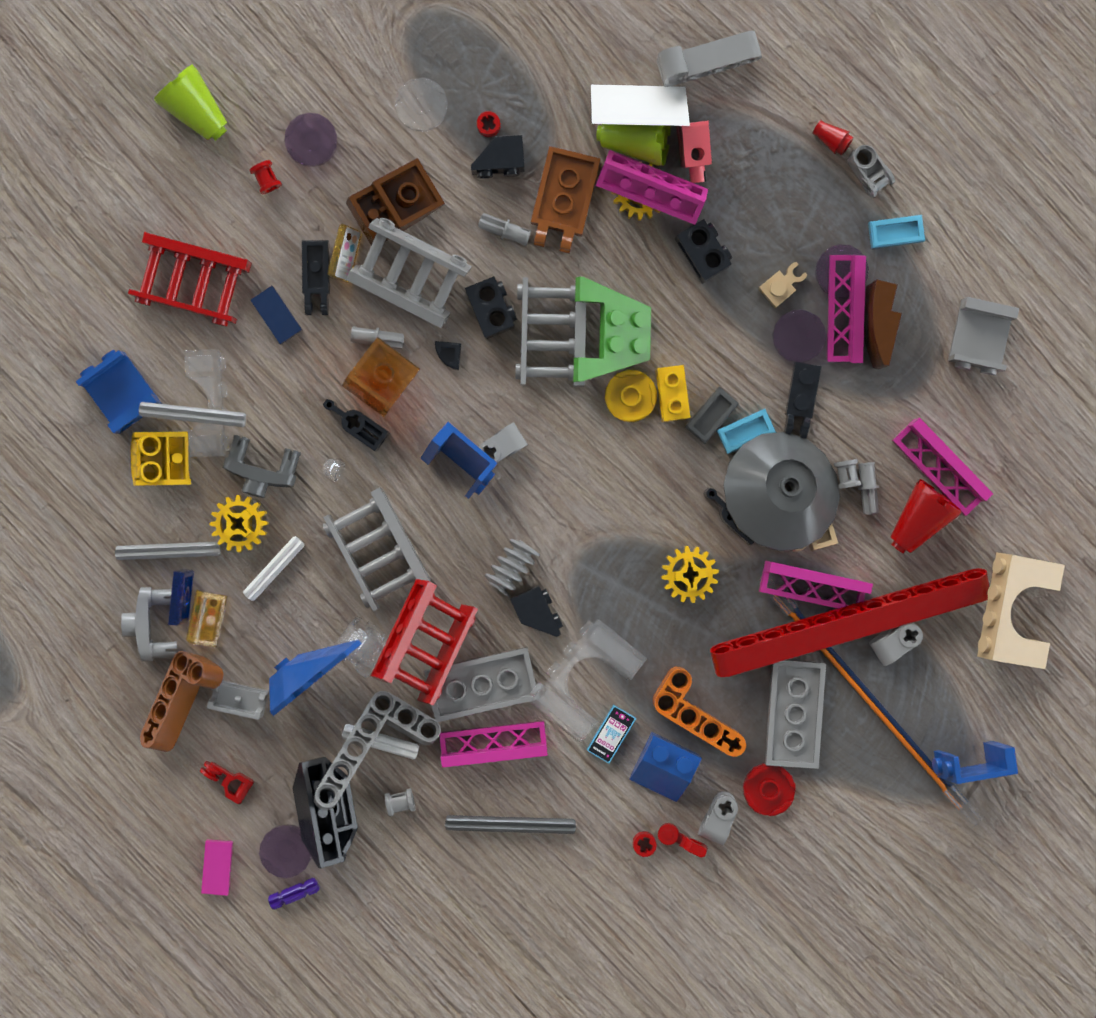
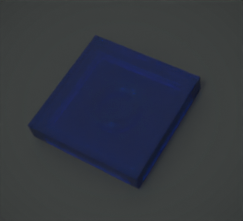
(181, 597)

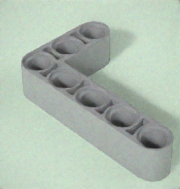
(365, 740)

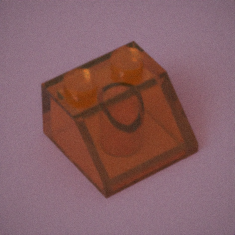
(380, 377)

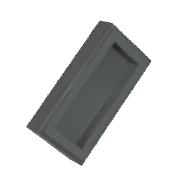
(711, 415)

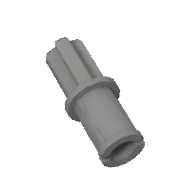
(504, 229)
(368, 336)
(868, 488)

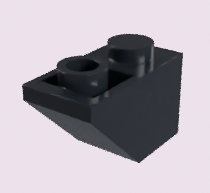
(500, 156)
(534, 611)

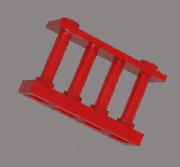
(208, 260)
(400, 642)

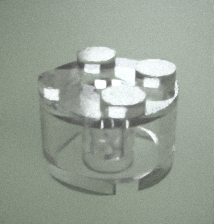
(368, 653)

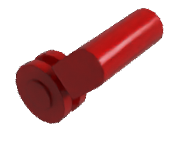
(213, 770)
(669, 834)

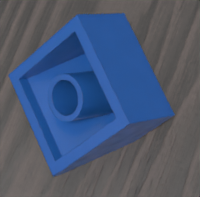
(665, 767)

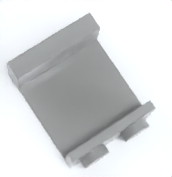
(981, 335)

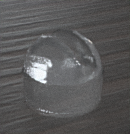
(333, 468)

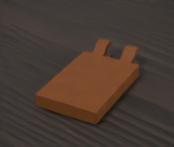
(564, 195)

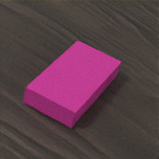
(217, 867)

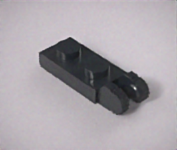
(314, 274)
(802, 396)

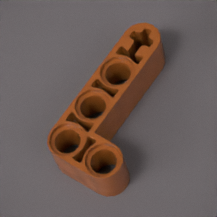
(176, 698)

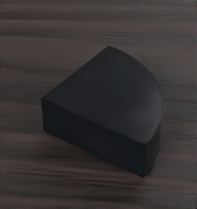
(449, 353)

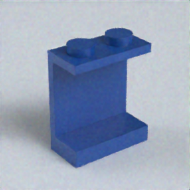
(117, 390)
(464, 454)
(999, 762)

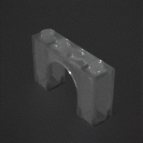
(553, 696)

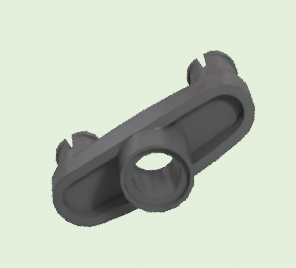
(257, 478)

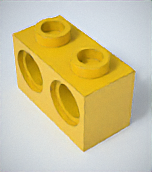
(672, 393)

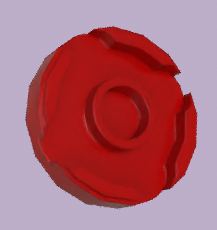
(769, 789)

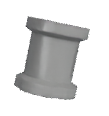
(852, 471)
(400, 802)

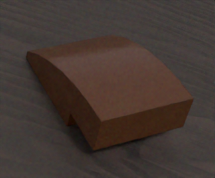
(399, 196)
(880, 322)

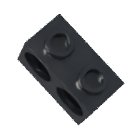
(697, 253)
(484, 310)

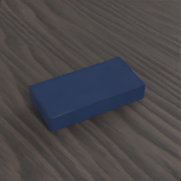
(276, 315)

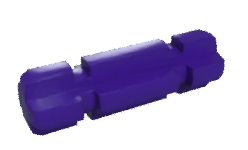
(293, 893)

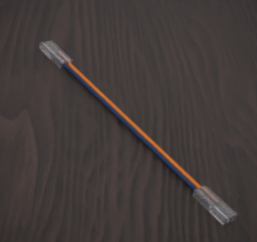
(952, 793)

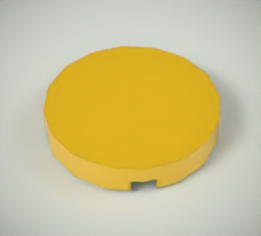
(630, 396)

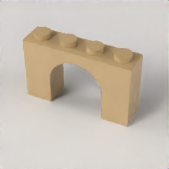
(1009, 578)

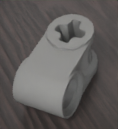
(872, 171)
(505, 442)
(893, 644)
(718, 822)

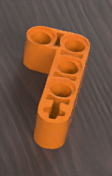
(701, 717)

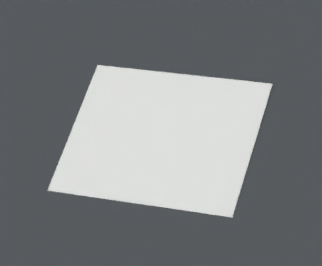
(639, 105)

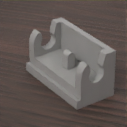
(239, 700)

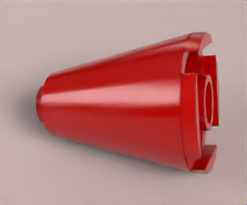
(922, 517)

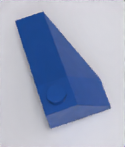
(303, 671)

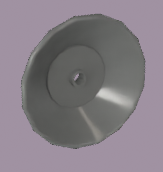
(762, 504)

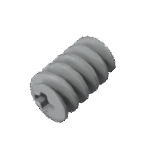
(511, 566)

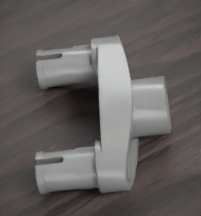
(139, 625)

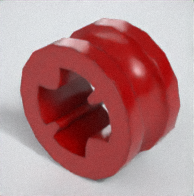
(496, 122)
(648, 852)

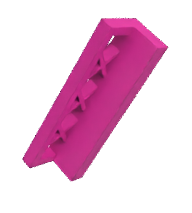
(652, 187)
(856, 308)
(949, 459)
(814, 576)
(493, 754)

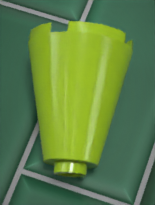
(193, 104)
(637, 141)

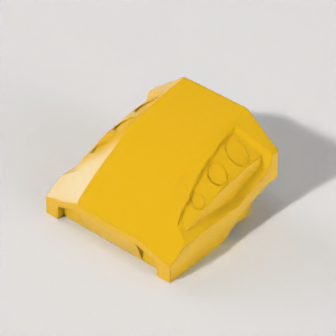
(160, 458)

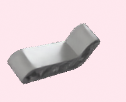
(681, 65)

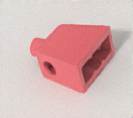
(696, 137)

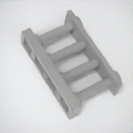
(388, 287)
(574, 346)
(390, 527)

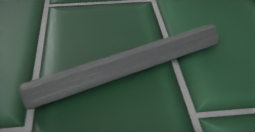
(510, 824)

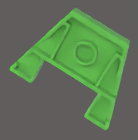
(623, 331)

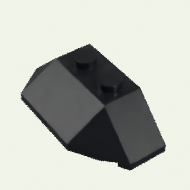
(323, 832)

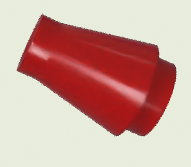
(833, 137)

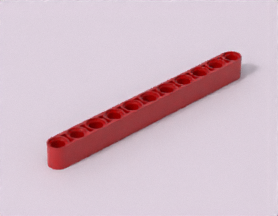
(850, 622)

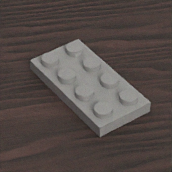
(485, 684)
(795, 714)

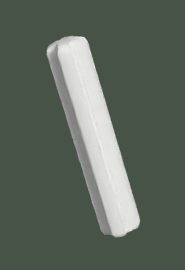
(274, 567)
(388, 743)

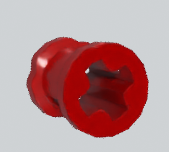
(265, 177)

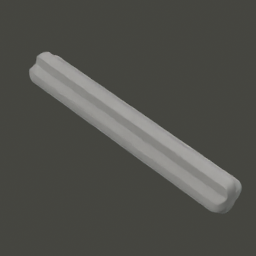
(192, 414)
(170, 550)

